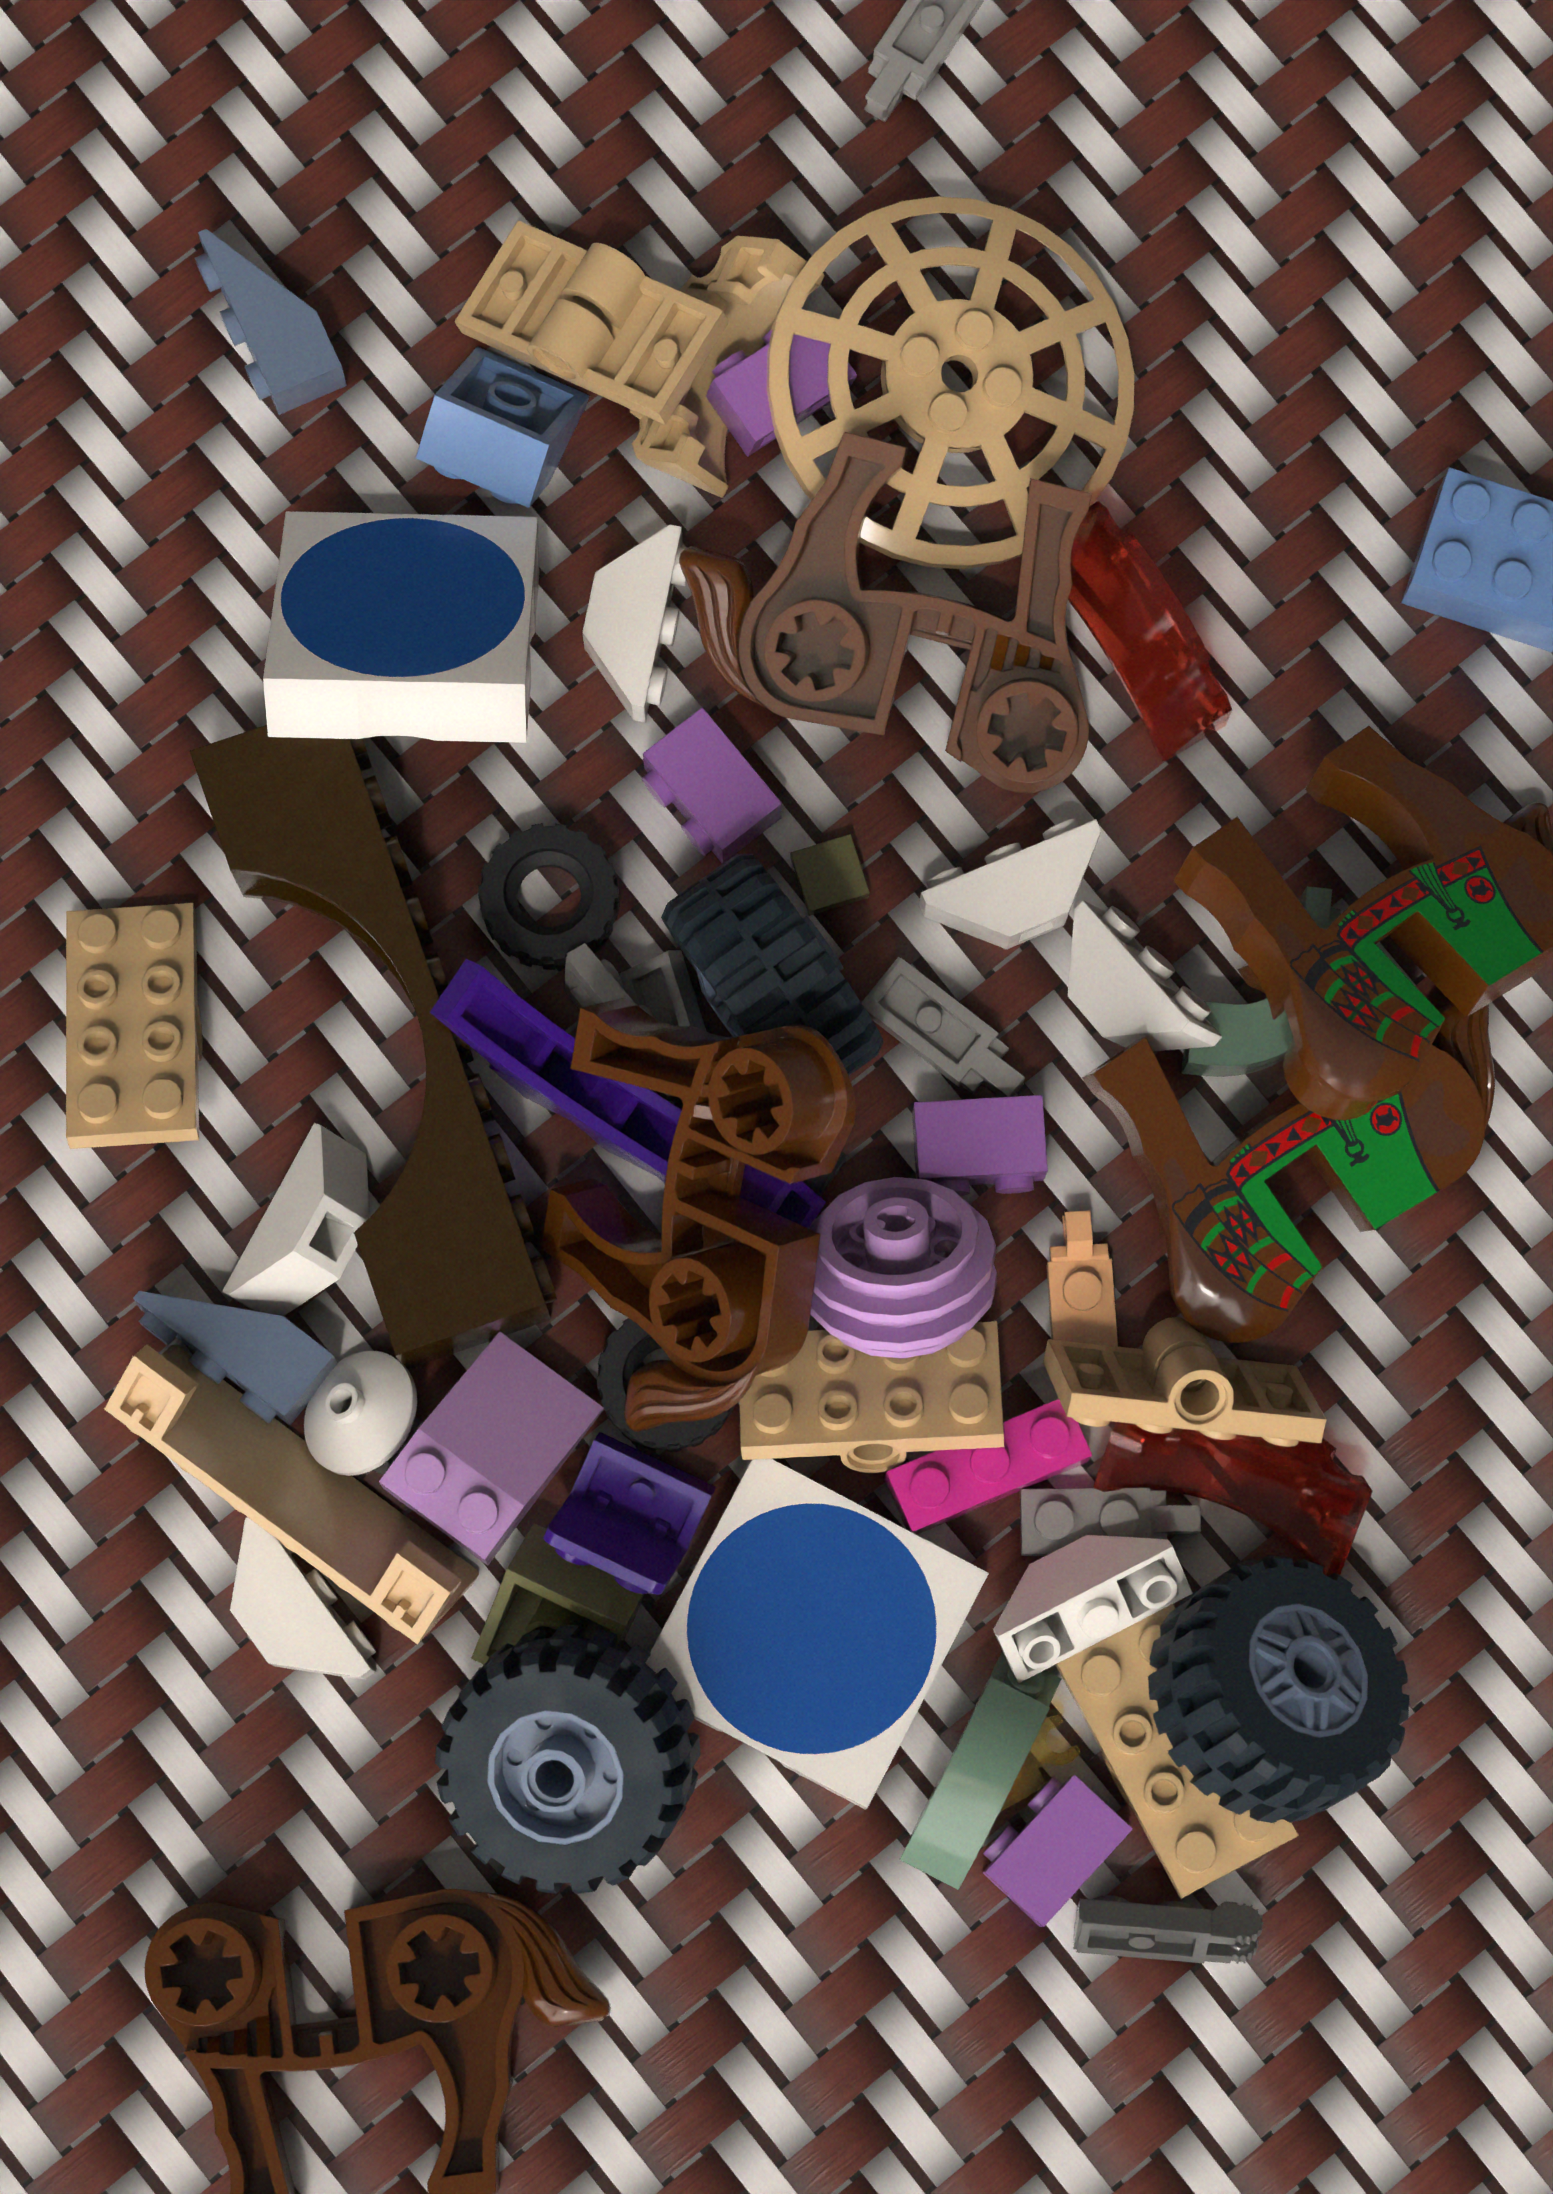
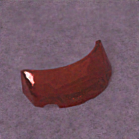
(1145, 635)
(1285, 1488)

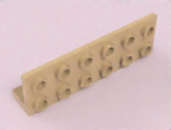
(285, 1491)

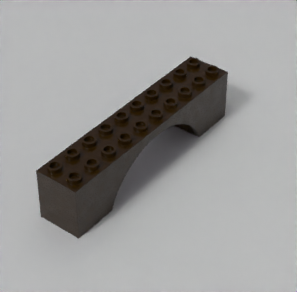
(447, 1237)

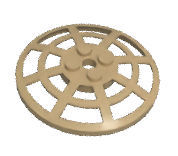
(913, 379)

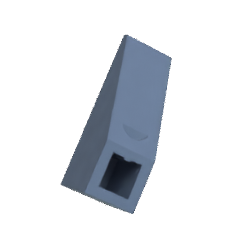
(281, 331)
(254, 1349)

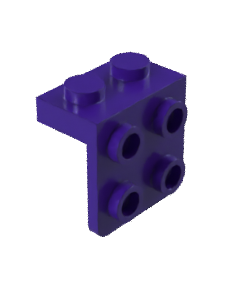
(629, 1516)

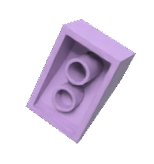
(491, 1447)

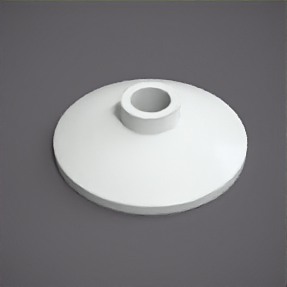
(360, 1413)

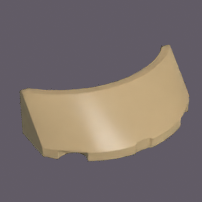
(749, 289)

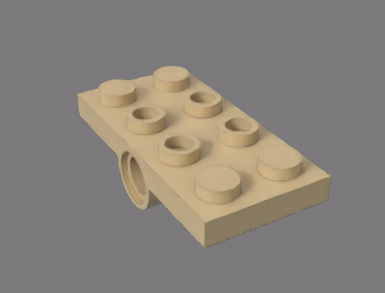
(592, 320)
(132, 1026)
(1183, 1386)
(876, 1406)
(1186, 1828)

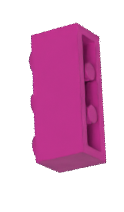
(963, 1480)

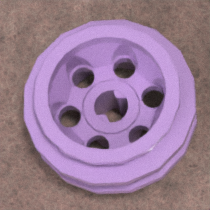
(902, 1267)

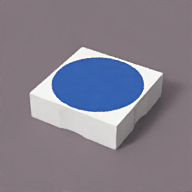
(402, 627)
(814, 1629)

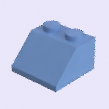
(500, 427)

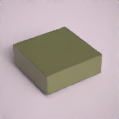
(829, 875)

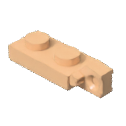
(1081, 1286)

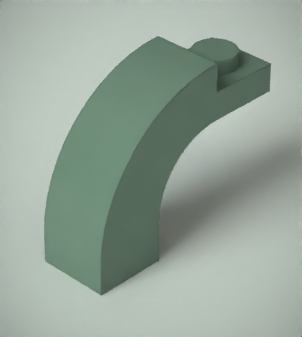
(1248, 1031)
(979, 1774)

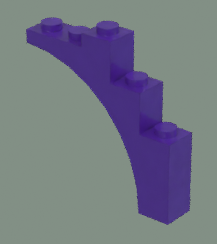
(620, 1117)

